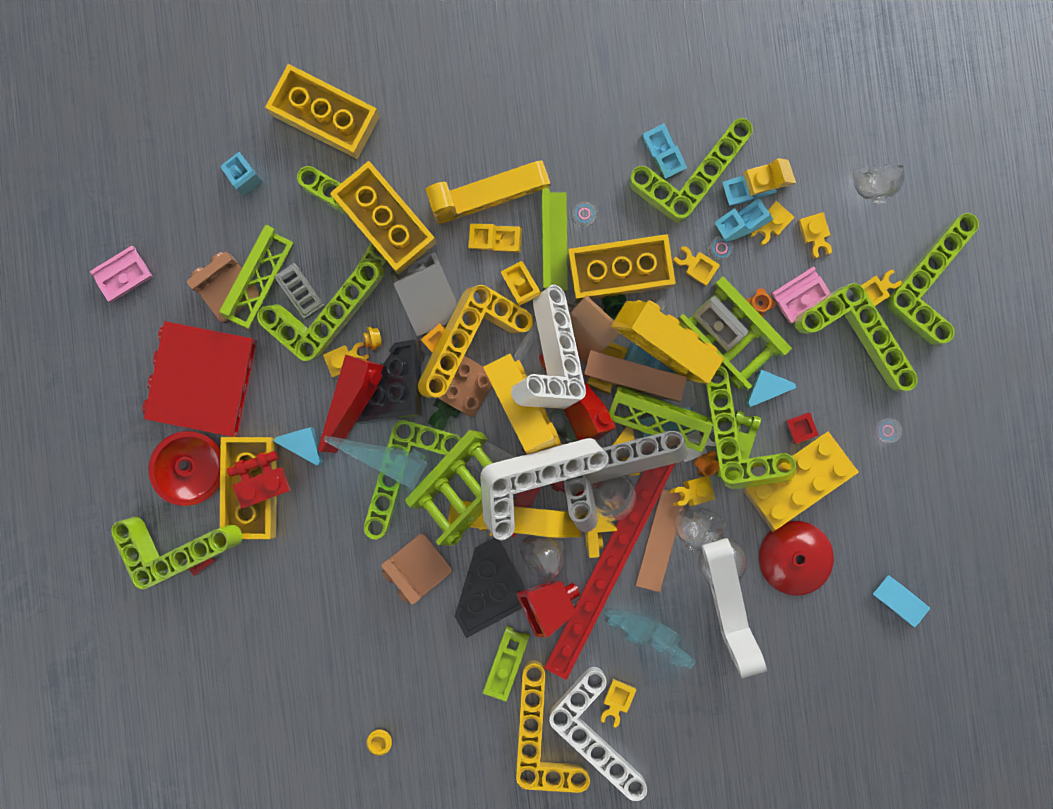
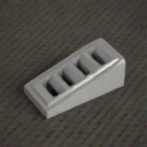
(288, 272)

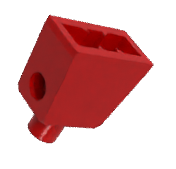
(548, 606)

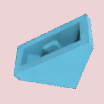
(241, 174)
(766, 387)
(303, 444)

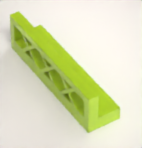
(554, 239)
(247, 274)
(662, 409)

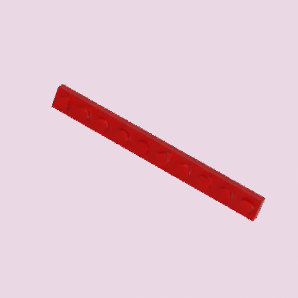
(606, 573)

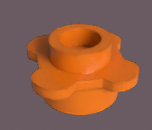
(761, 295)
(707, 464)

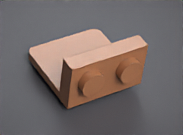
(216, 281)
(467, 387)
(416, 569)

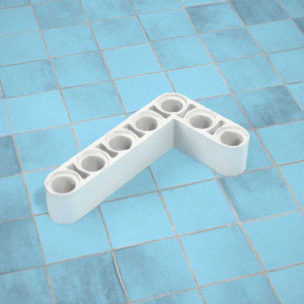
(564, 376)
(531, 471)
(731, 609)
(592, 739)

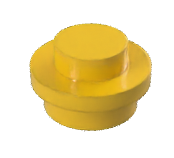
(372, 338)
(379, 742)

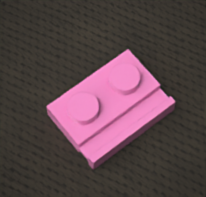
(121, 274)
(800, 294)

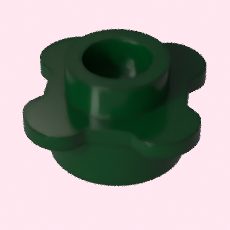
(609, 302)

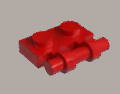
(260, 487)

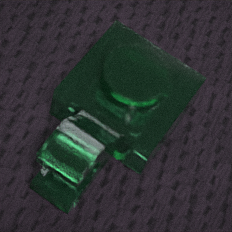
(441, 416)

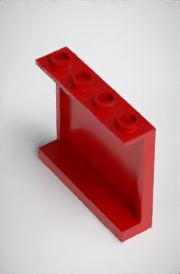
(199, 379)

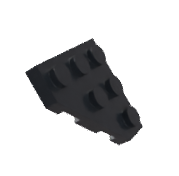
(397, 390)
(488, 589)

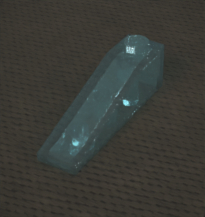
(393, 462)

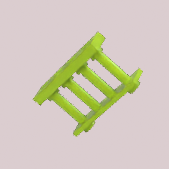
(758, 328)
(439, 480)

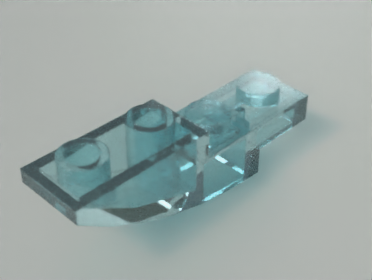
(642, 628)

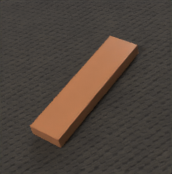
(635, 376)
(659, 543)

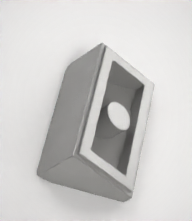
(721, 323)

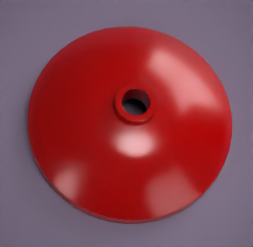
(194, 482)
(779, 553)

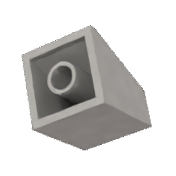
(425, 294)

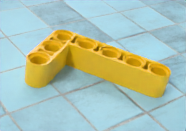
(486, 193)
(465, 334)
(532, 521)
(534, 737)

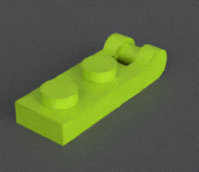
(746, 440)
(506, 664)

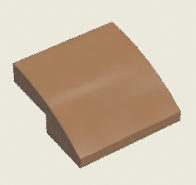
(591, 328)

